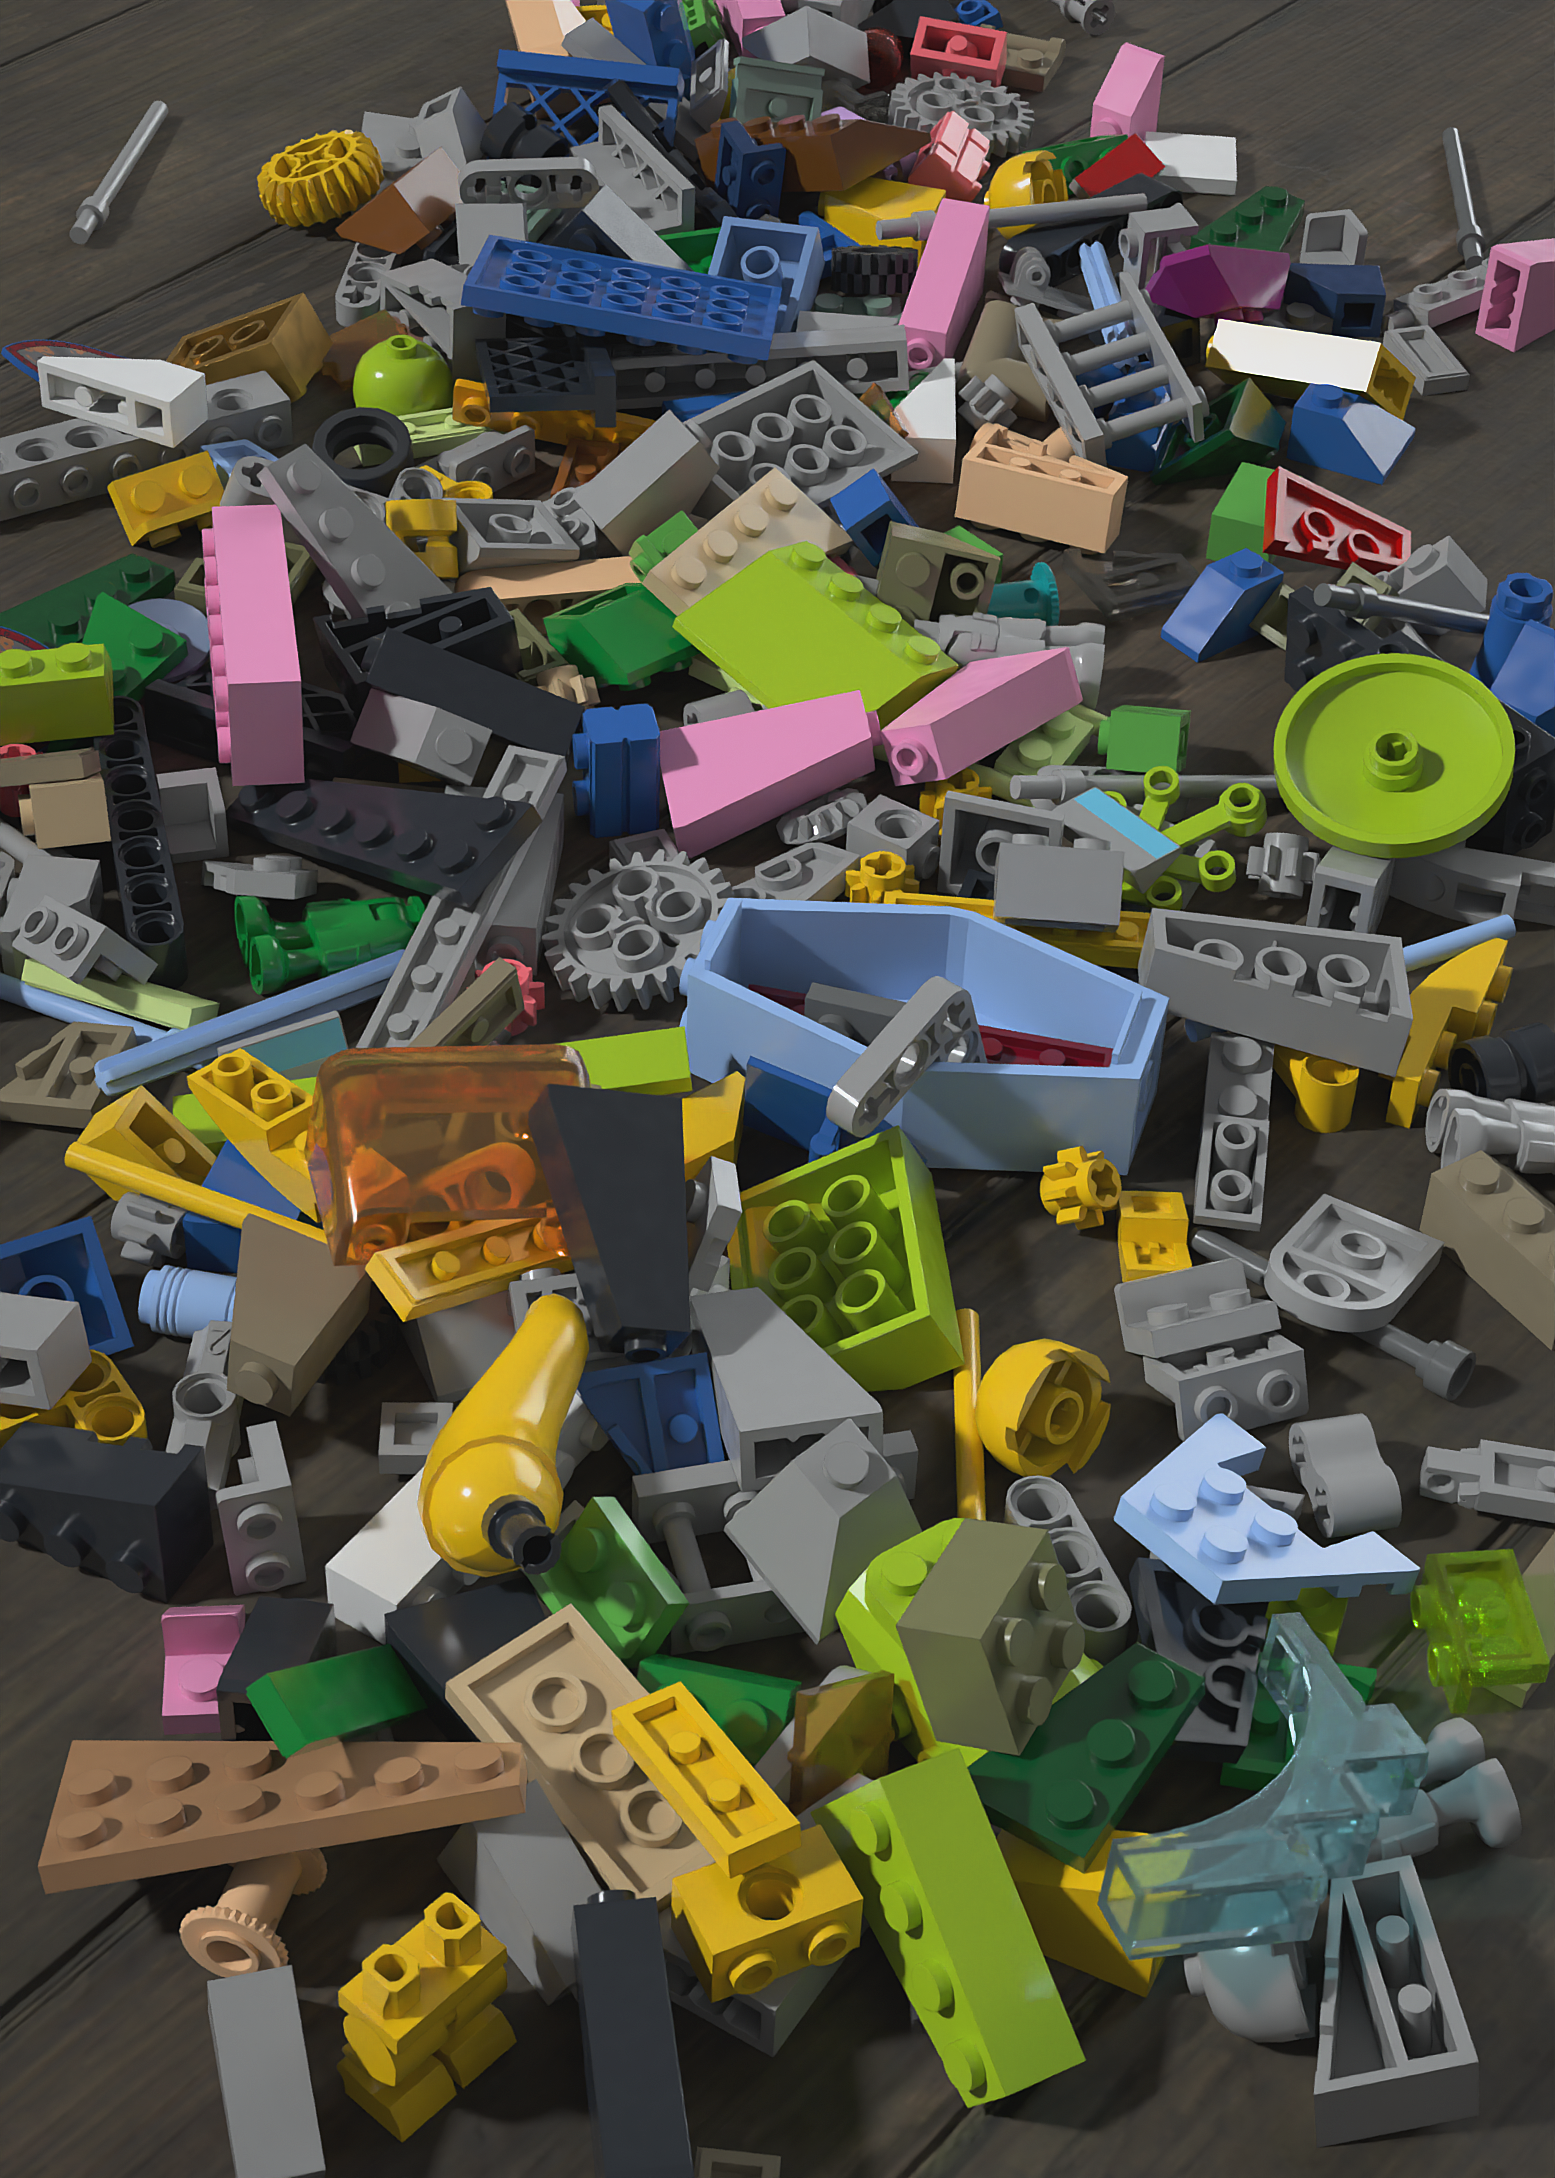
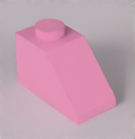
(1129, 94)

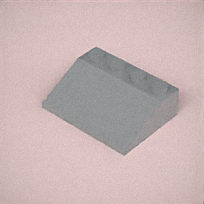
(804, 429)

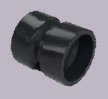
(515, 135)
(1511, 1066)

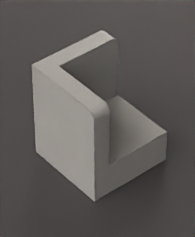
(1333, 239)
(193, 815)

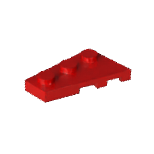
(1328, 529)

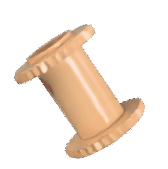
(241, 1928)

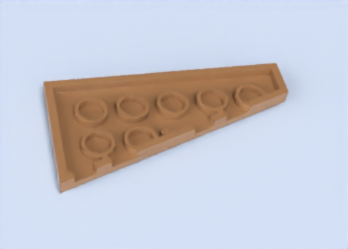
(209, 1803)

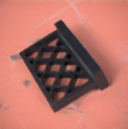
(549, 375)
(185, 719)

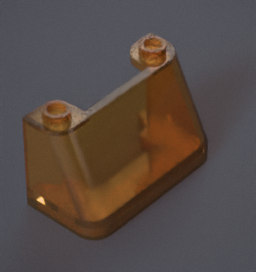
(430, 1141)

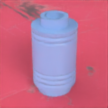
(185, 1300)

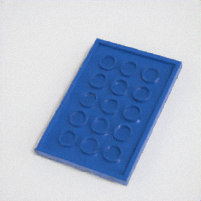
(623, 298)

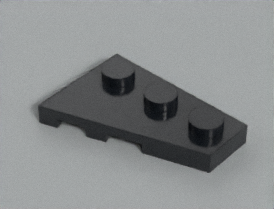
(1210, 1640)

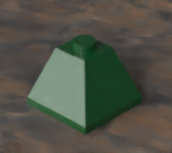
(1238, 430)

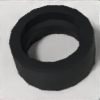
(361, 427)

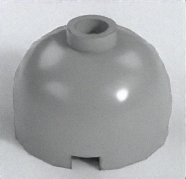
(1258, 1990)

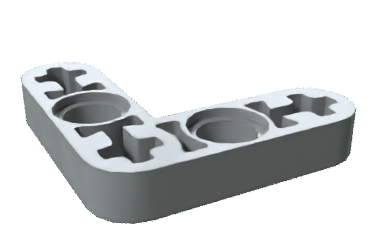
(930, 1028)

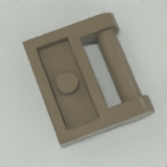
(1031, 61)

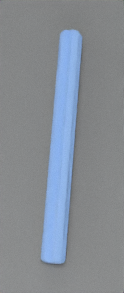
(1104, 292)
(200, 1042)

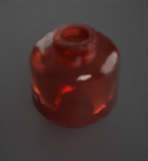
(885, 46)

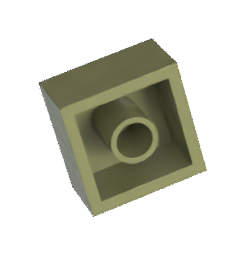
(991, 1636)

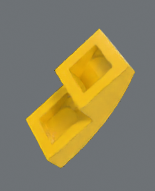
(1151, 1233)

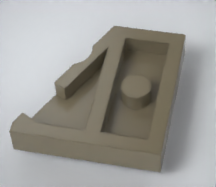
(58, 1080)

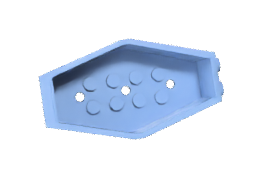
(955, 1111)

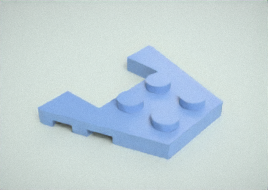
(1231, 1542)

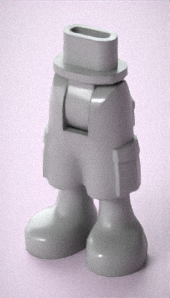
(990, 637)
(1465, 1124)
(1470, 1793)

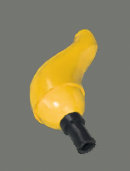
(492, 1472)

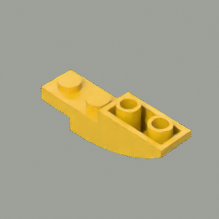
(1446, 1009)
(263, 1120)

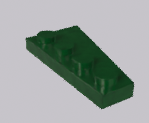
(65, 611)

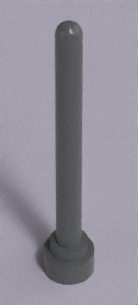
(1442, 1367)

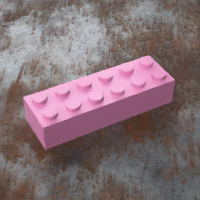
(253, 646)

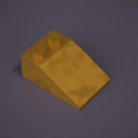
(277, 338)

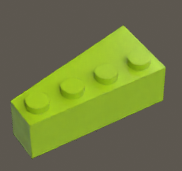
(953, 1926)

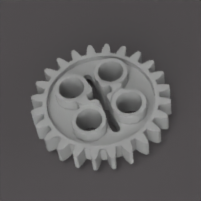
(988, 109)
(633, 928)

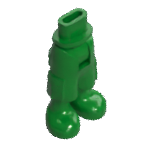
(325, 941)

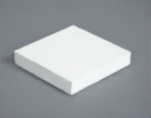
(1196, 162)

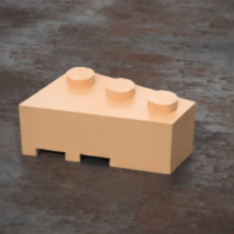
(1040, 494)

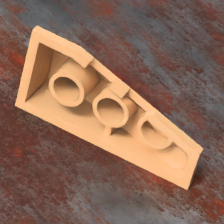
(541, 29)

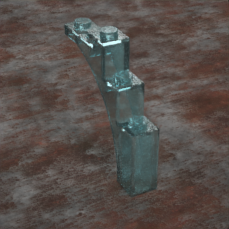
(1268, 1861)

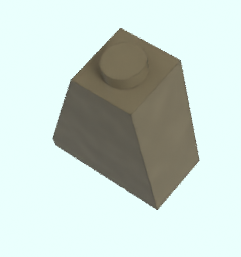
(289, 1313)

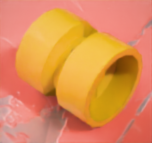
(427, 519)

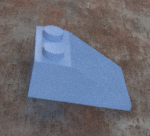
(772, 256)

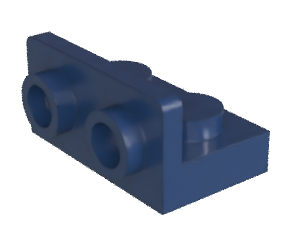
(749, 173)

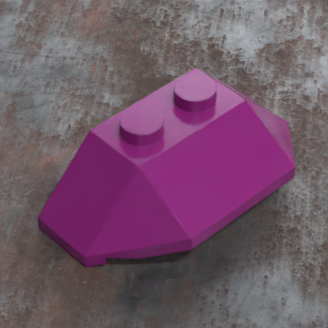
(1221, 283)

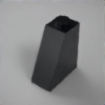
(275, 1638)

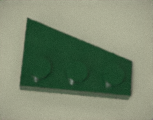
(1089, 1756)

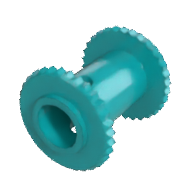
(1028, 598)

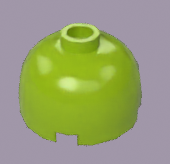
(403, 377)

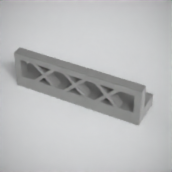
(639, 175)

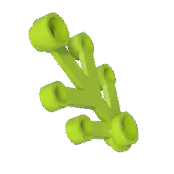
(1233, 819)

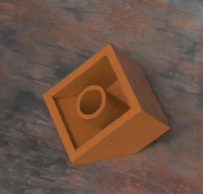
(409, 207)

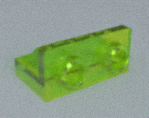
(1477, 1624)

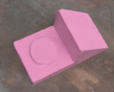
(196, 1652)

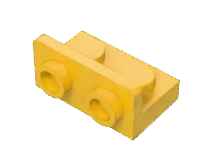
(167, 499)

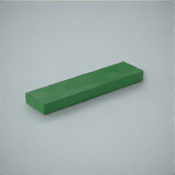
(335, 1699)

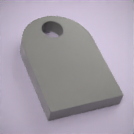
(1348, 1267)

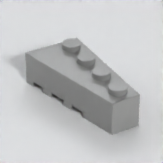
(1284, 984)

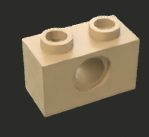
(66, 812)

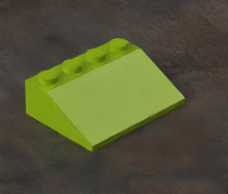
(810, 631)
(856, 1260)

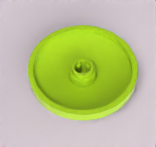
(1394, 755)

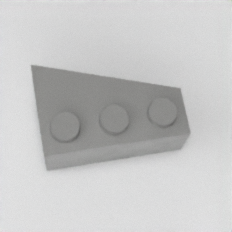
(429, 304)

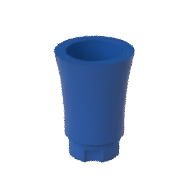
(1516, 602)

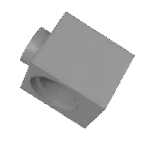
(899, 830)

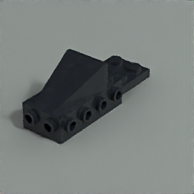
(1325, 637)

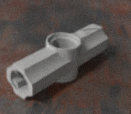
(204, 1408)

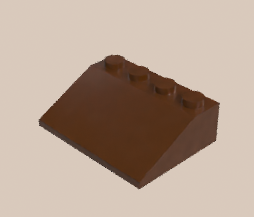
(821, 152)

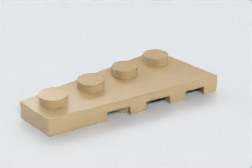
(760, 520)

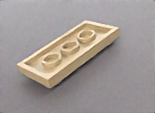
(557, 1700)

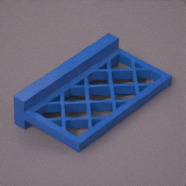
(586, 77)

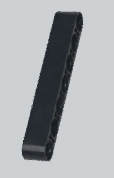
(141, 846)

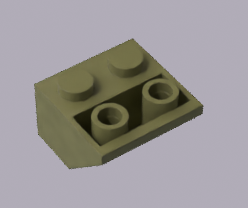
(934, 574)

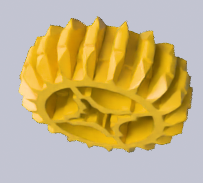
(320, 178)

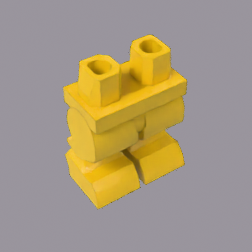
(424, 2017)

